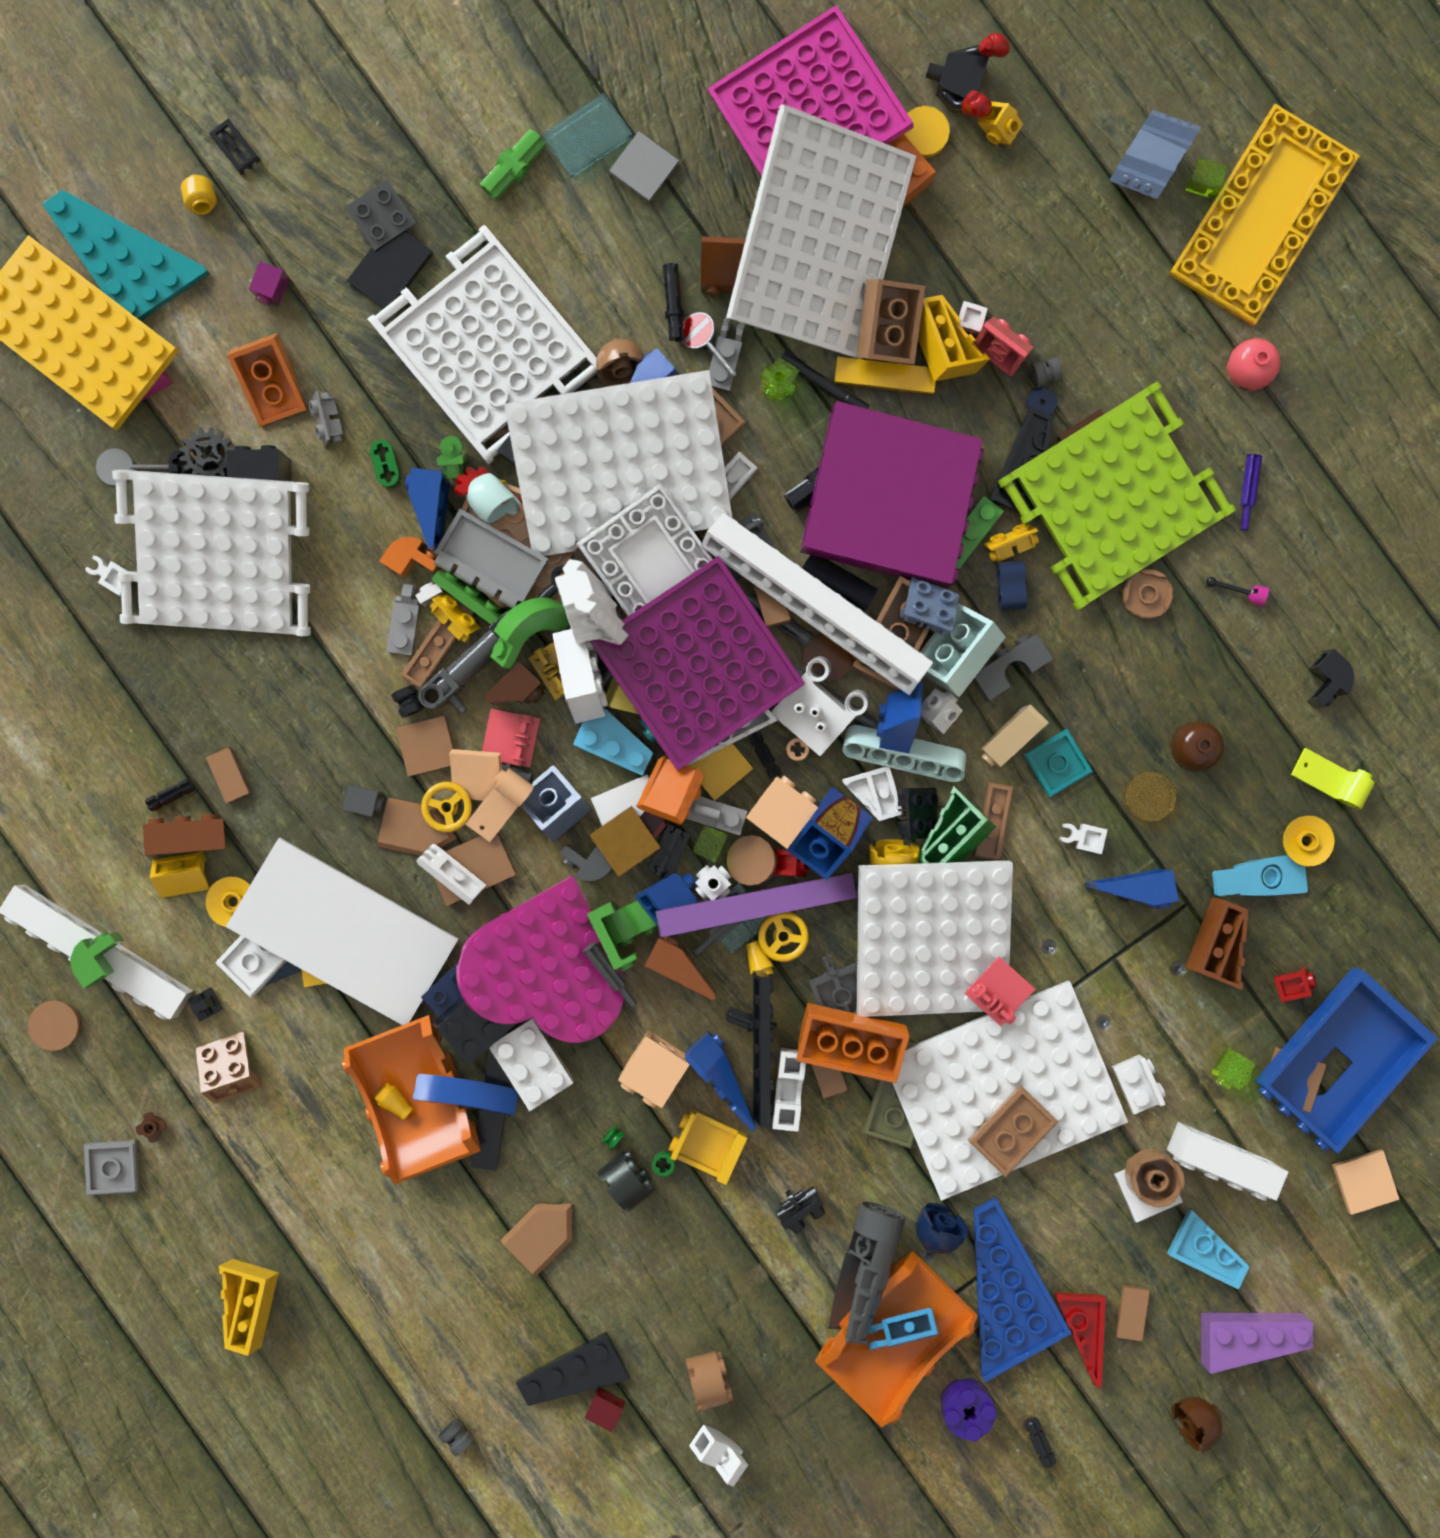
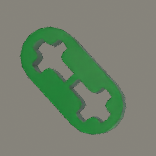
(391, 463)

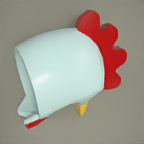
(486, 494)

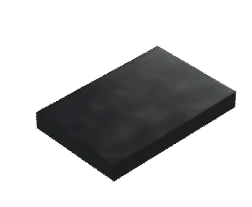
(390, 269)

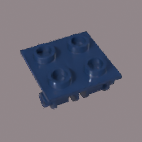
(443, 992)

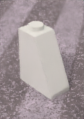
(619, 799)

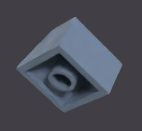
(554, 804)

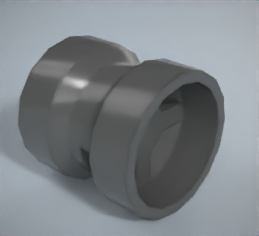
(1046, 372)
(456, 1437)

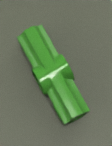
(513, 165)

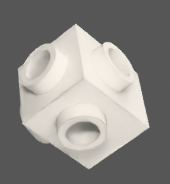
(940, 710)
(720, 875)

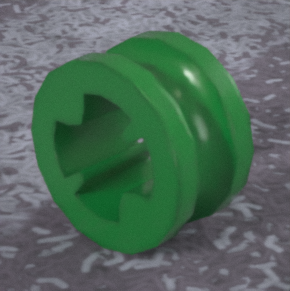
(612, 1137)
(656, 1168)

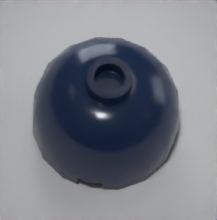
(939, 1230)

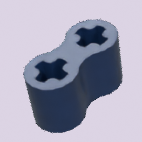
(1011, 585)

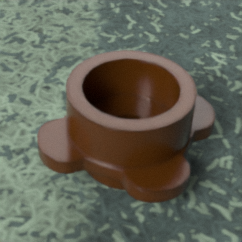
(158, 1126)

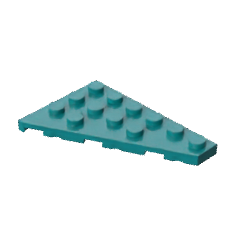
(122, 260)

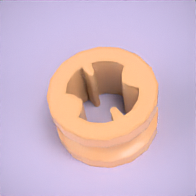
(791, 755)

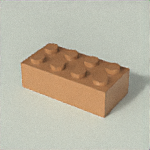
(891, 620)

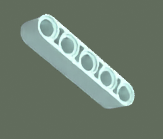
(923, 759)

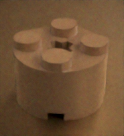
(1167, 1183)
(707, 1380)

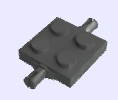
(836, 987)

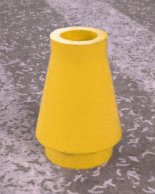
(758, 959)
(393, 1101)

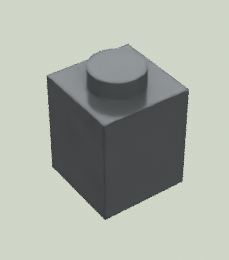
(363, 801)

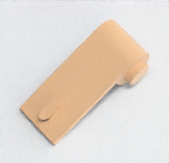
(499, 804)

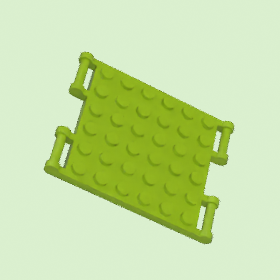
(1116, 495)

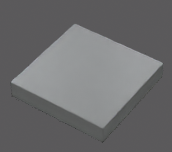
(644, 167)
(111, 1167)

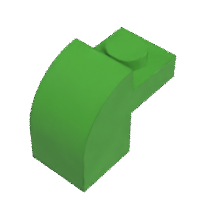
(88, 958)

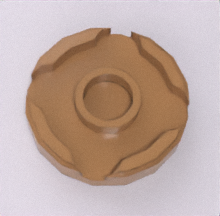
(1147, 594)
(751, 860)
(54, 1025)

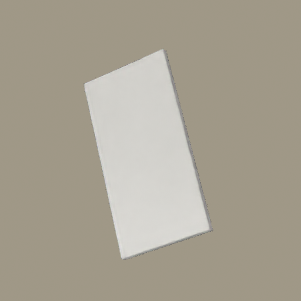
(644, 550)
(342, 932)

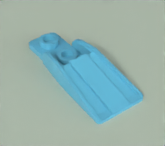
(1261, 878)

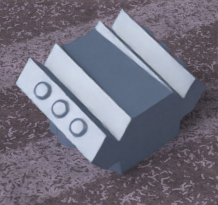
(1155, 154)

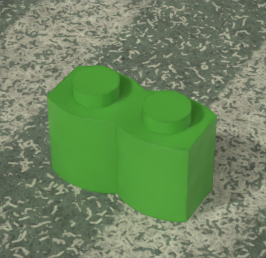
(629, 922)

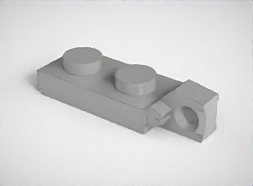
(404, 622)

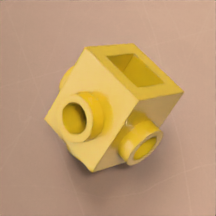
(1001, 124)

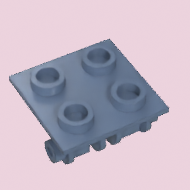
(930, 606)

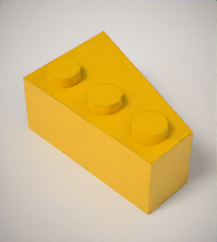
(945, 343)
(247, 1304)

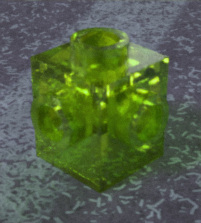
(782, 372)

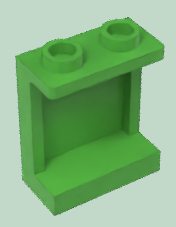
(617, 960)

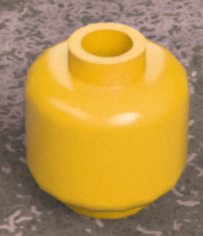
(198, 194)

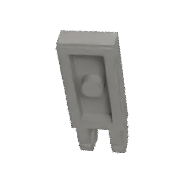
(730, 350)

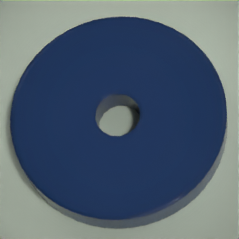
(1044, 394)

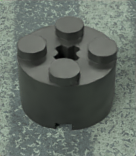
(626, 1181)

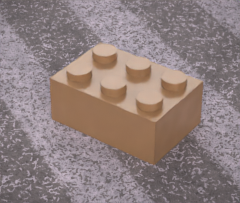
(890, 321)

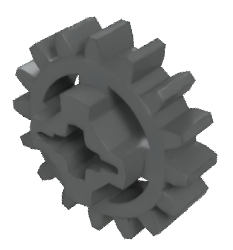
(198, 449)

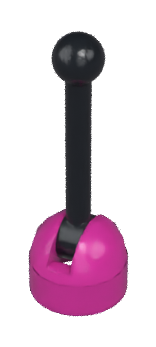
(1257, 595)

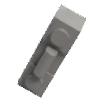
(717, 815)

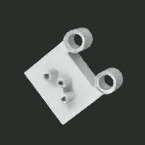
(815, 713)

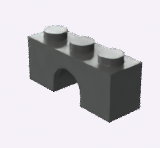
(1028, 653)

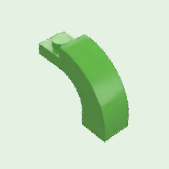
(522, 623)

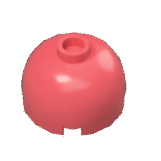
(1254, 364)

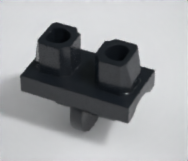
(799, 1206)

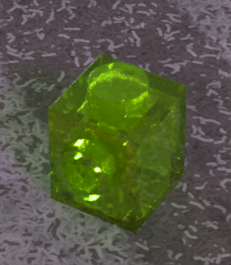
(1233, 1070)

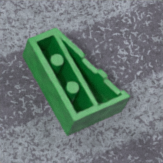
(956, 832)

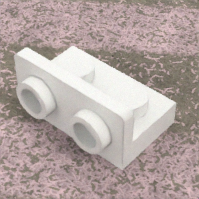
(1139, 1084)

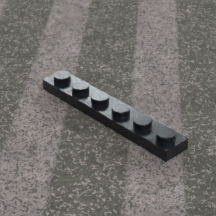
(762, 1056)

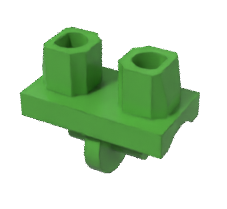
(451, 457)

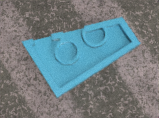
(1205, 1251)

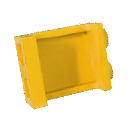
(708, 1145)

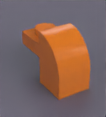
(405, 553)

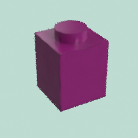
(268, 284)

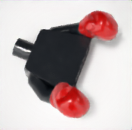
(963, 76)

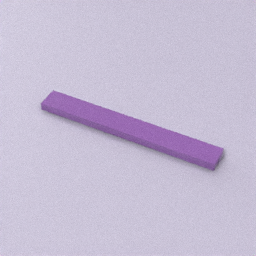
(755, 904)

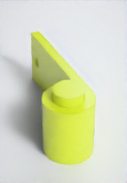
(1333, 780)

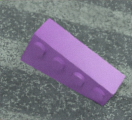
(1248, 1338)

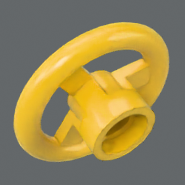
(454, 802)
(771, 951)

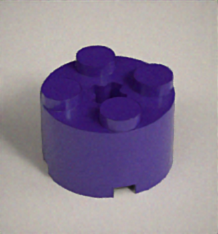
(971, 1423)

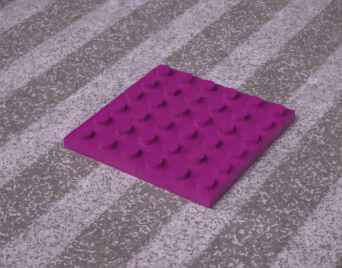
(699, 663)

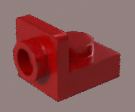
(789, 865)
(1295, 984)

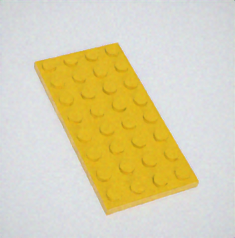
(78, 334)

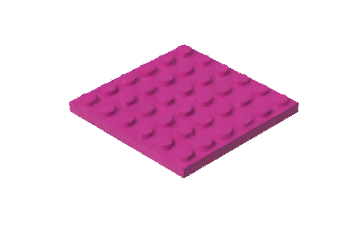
(814, 71)

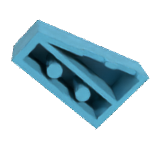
(614, 742)

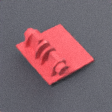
(511, 736)
(1000, 991)

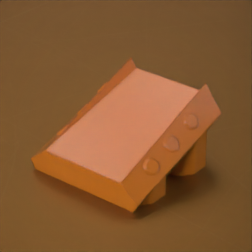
(671, 791)

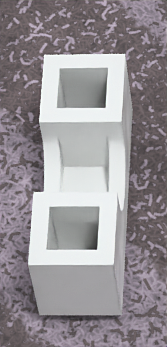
(788, 1091)

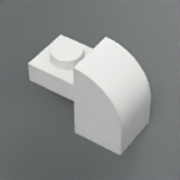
(719, 1452)

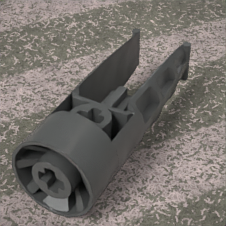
(866, 1269)

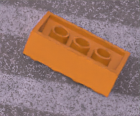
(852, 1043)

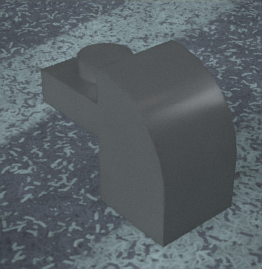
(591, 868)

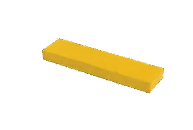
(884, 375)

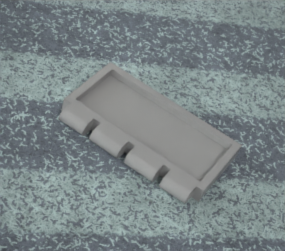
(490, 556)

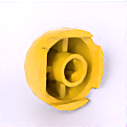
(893, 852)

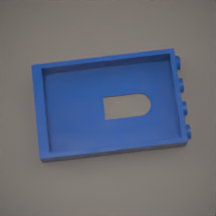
(1372, 1033)

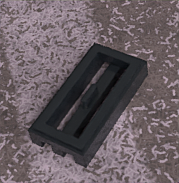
(247, 163)

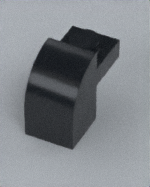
(1336, 677)

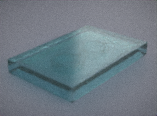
(587, 135)

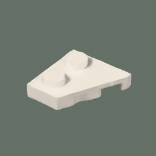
(876, 792)

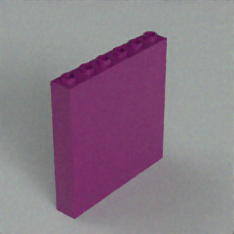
(892, 495)

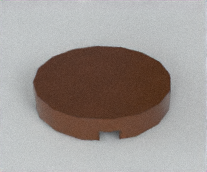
(825, 647)

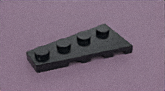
(1029, 443)
(577, 1371)

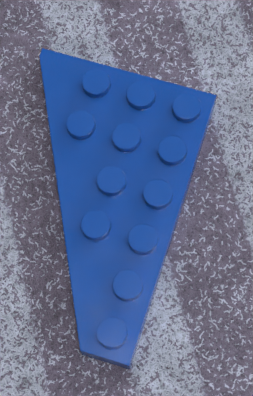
(1012, 1301)

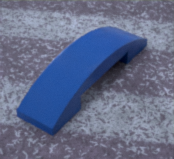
(465, 1093)

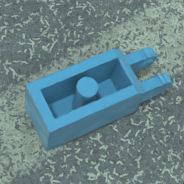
(906, 1329)

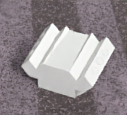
(589, 605)

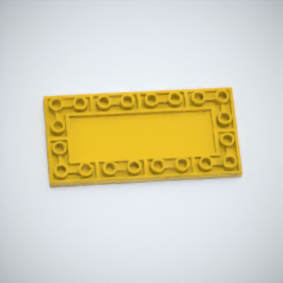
(1264, 215)

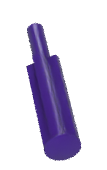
(1250, 487)

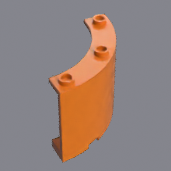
(431, 1132)
(887, 1376)

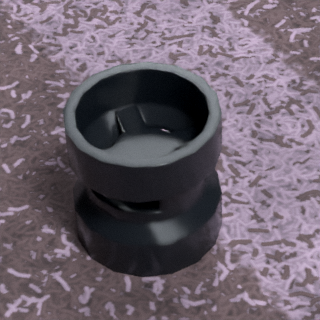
(407, 701)

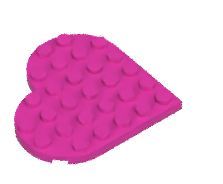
(537, 969)

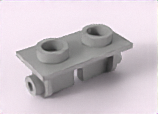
(322, 408)

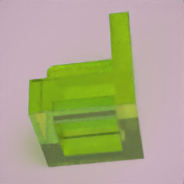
(1207, 177)
(710, 843)

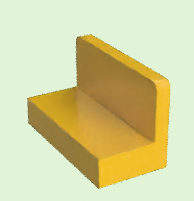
(179, 874)

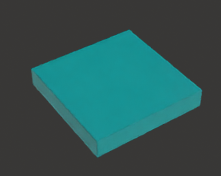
(1057, 763)

